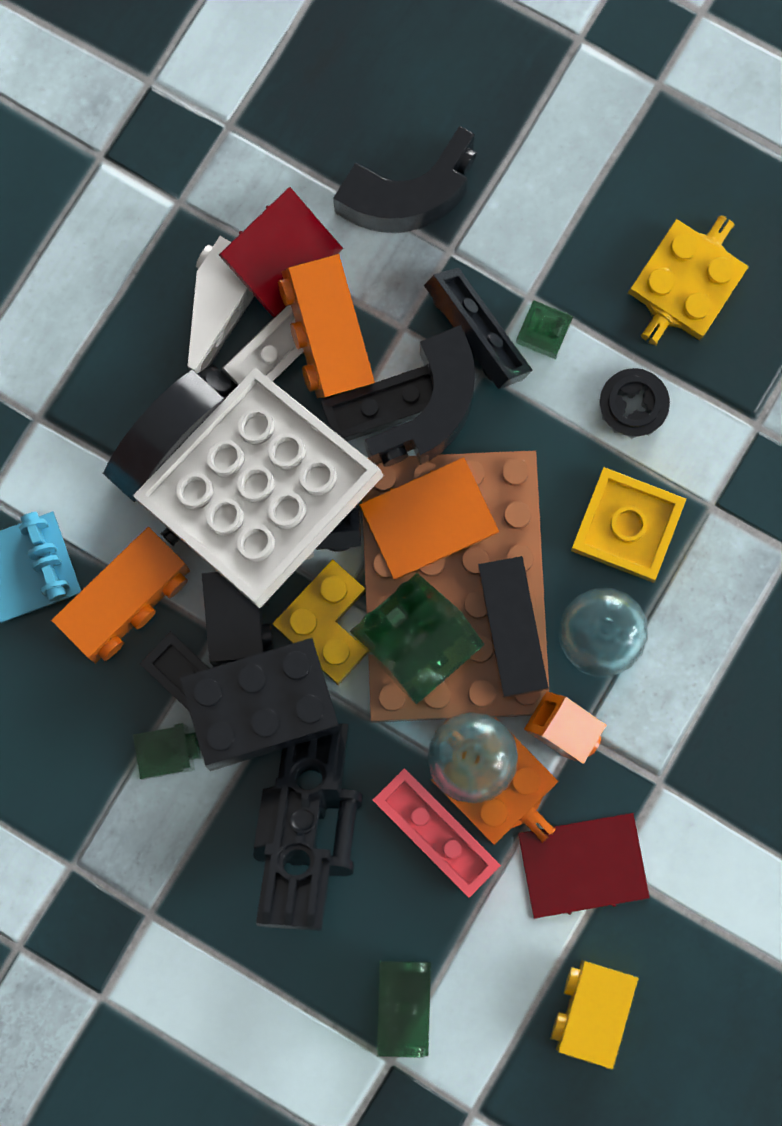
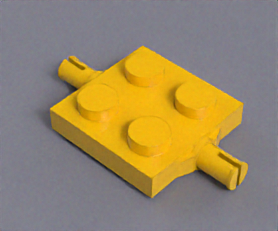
(688, 280)

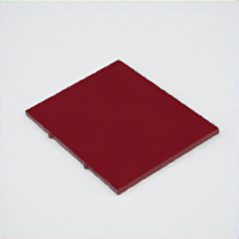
(276, 240)
(584, 866)

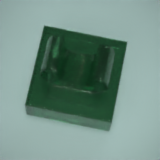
(544, 329)

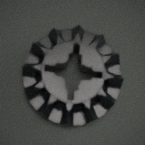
(629, 383)

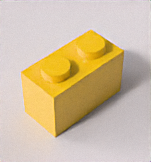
(594, 1013)

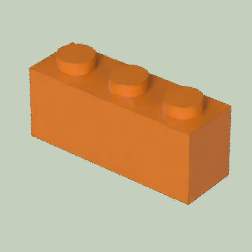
(326, 327)
(122, 596)

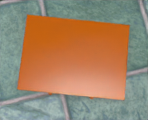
(429, 518)

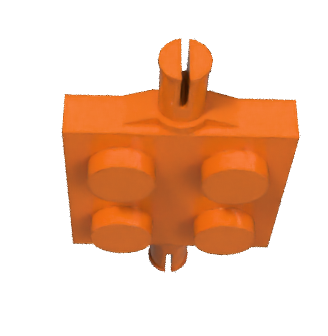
(515, 804)

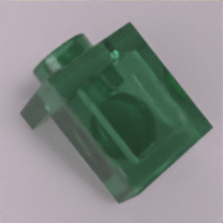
(166, 751)

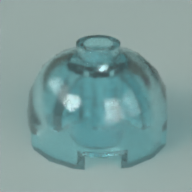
(607, 612)
(477, 736)

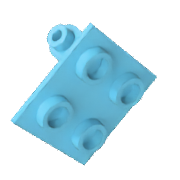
(34, 566)

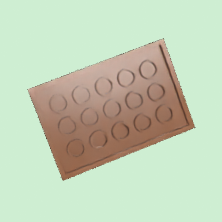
(511, 493)

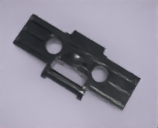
(289, 833)

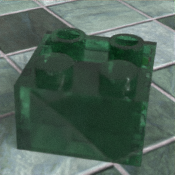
(417, 637)

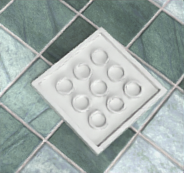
(258, 486)

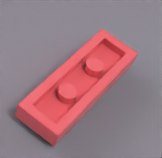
(436, 833)

